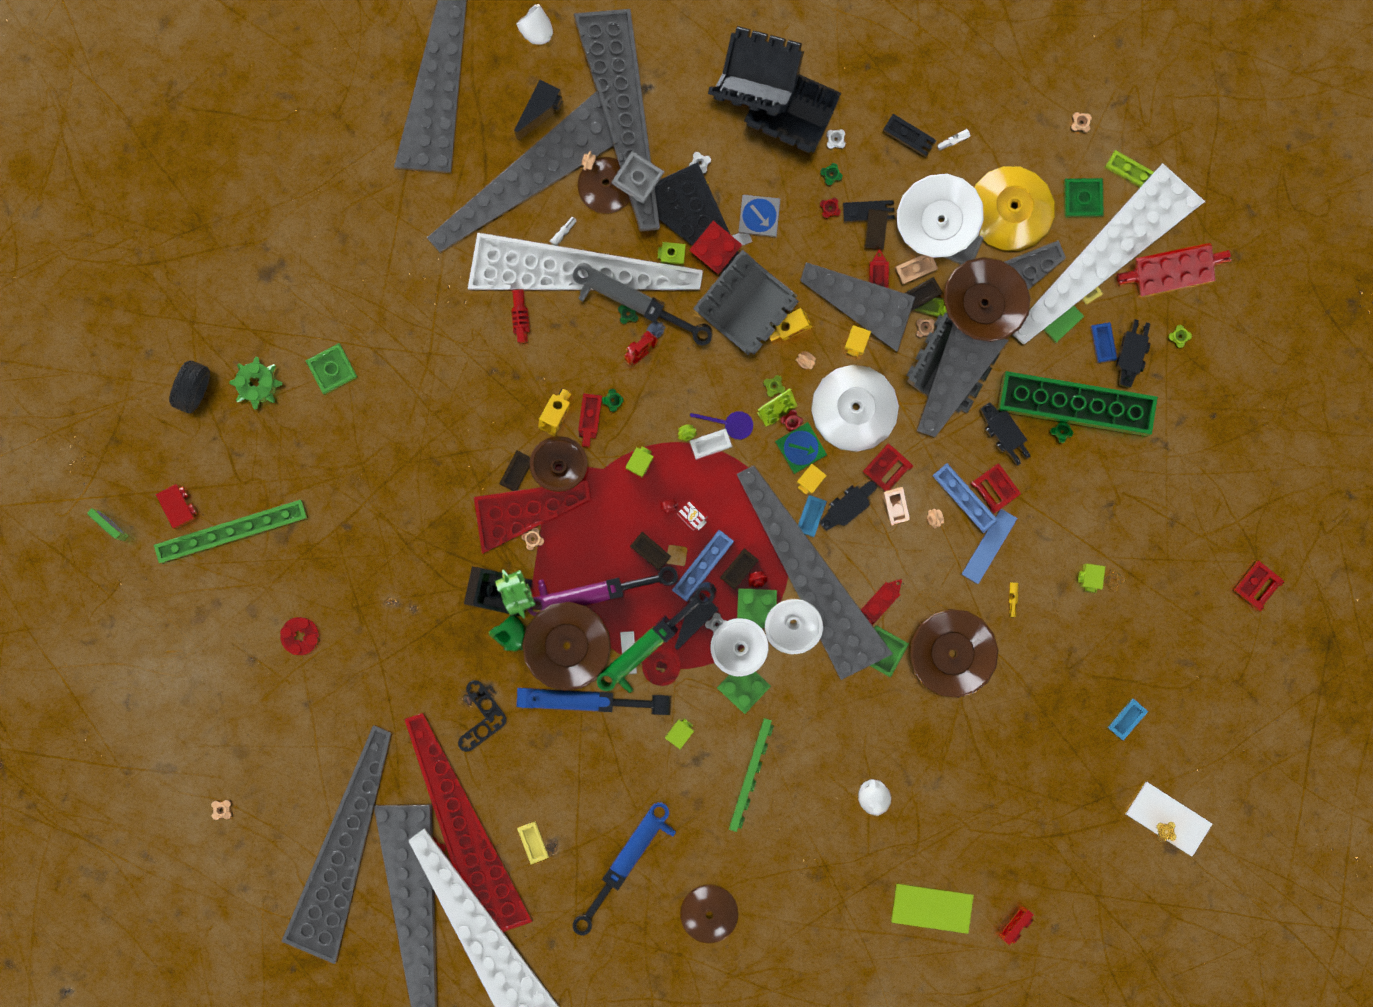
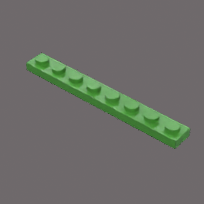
(230, 531)

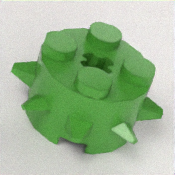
(252, 372)
(515, 593)

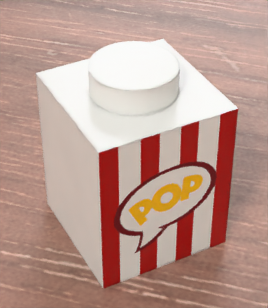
(692, 516)

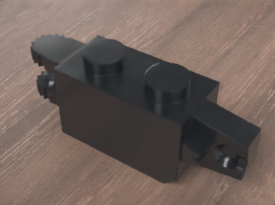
(1132, 353)
(1005, 432)

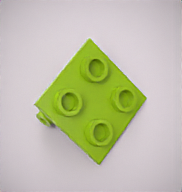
(777, 407)

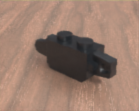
(850, 506)

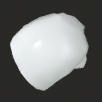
(536, 26)
(874, 798)

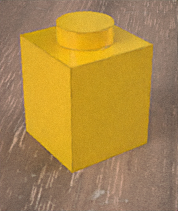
(857, 341)
(810, 480)

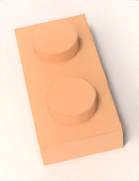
(916, 268)

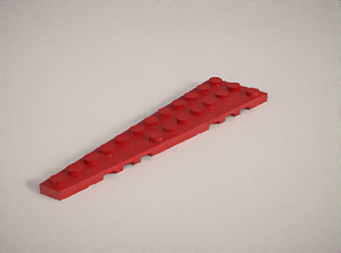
(463, 832)

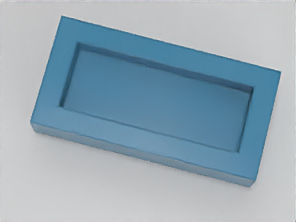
(811, 515)
(1127, 719)

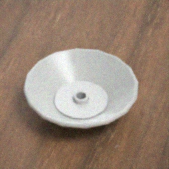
(937, 198)
(853, 428)

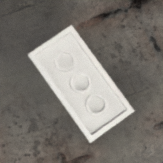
(1156, 807)

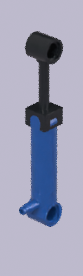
(587, 701)
(626, 860)

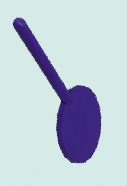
(738, 424)

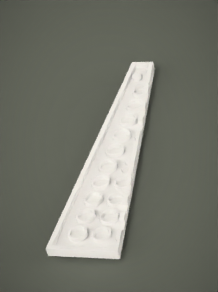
(1139, 223)
(529, 265)
(494, 957)

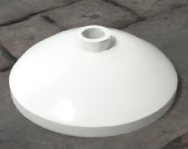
(794, 637)
(728, 639)

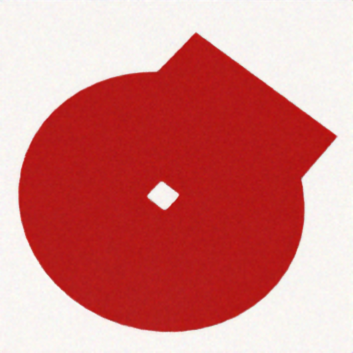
(596, 537)

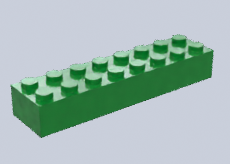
(1077, 403)

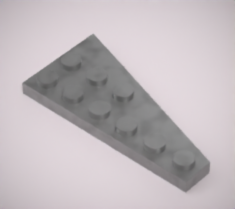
(1037, 263)
(869, 304)
(958, 372)

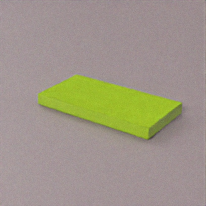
(932, 908)

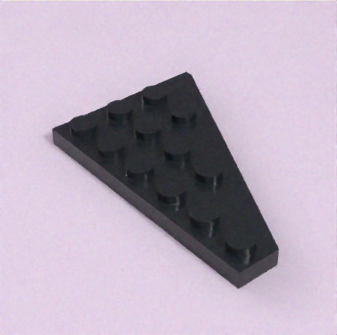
(688, 204)

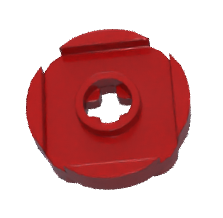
(639, 350)
(302, 625)
(671, 671)

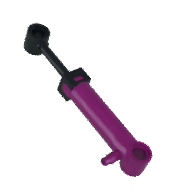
(599, 591)

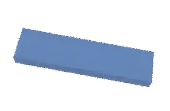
(965, 498)
(989, 546)
(702, 565)

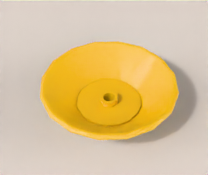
(1019, 227)

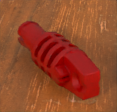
(520, 316)

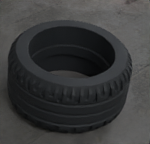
(189, 386)

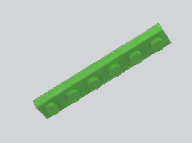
(749, 784)

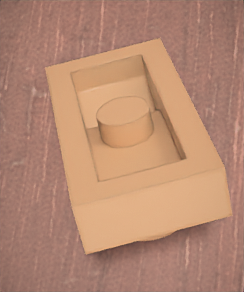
(896, 505)

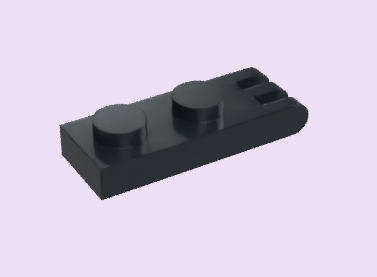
(908, 135)
(859, 210)

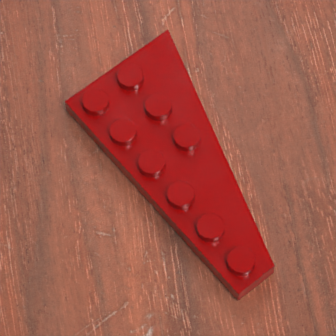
(516, 512)

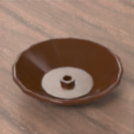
(996, 285)
(974, 650)
(568, 667)

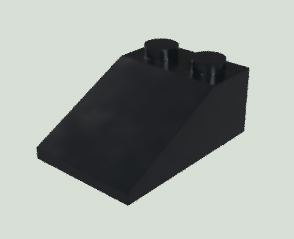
(541, 107)
(483, 590)
(694, 621)

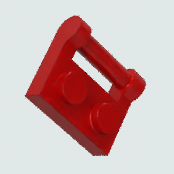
(883, 463)
(1001, 485)
(1254, 581)

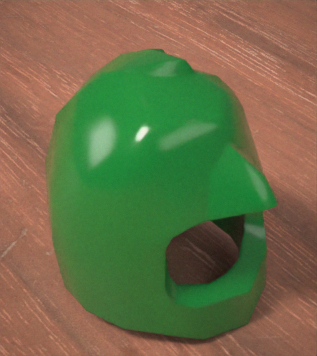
(509, 633)

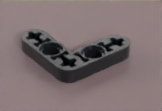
(488, 714)

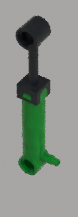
(650, 641)

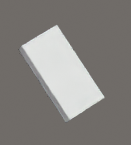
(710, 444)

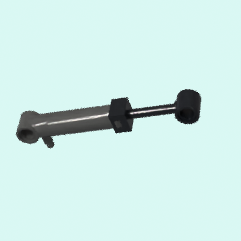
(648, 306)

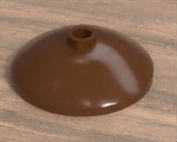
(597, 196)
(558, 452)
(709, 899)

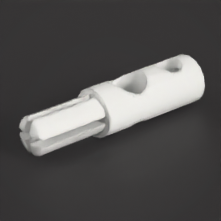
(954, 139)
(563, 231)

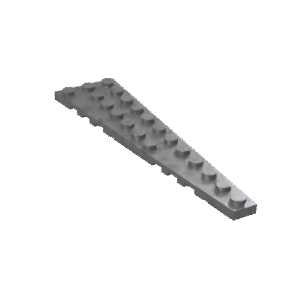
(846, 631)
(410, 897)

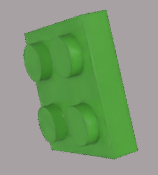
(756, 604)
(744, 690)

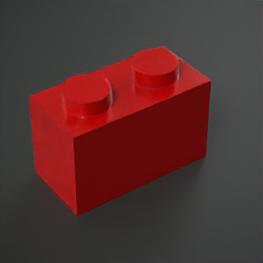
(176, 506)

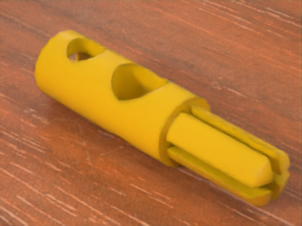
(1013, 602)

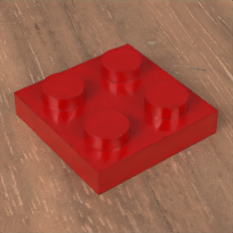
(715, 247)
(1012, 930)

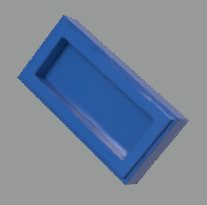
(1104, 342)

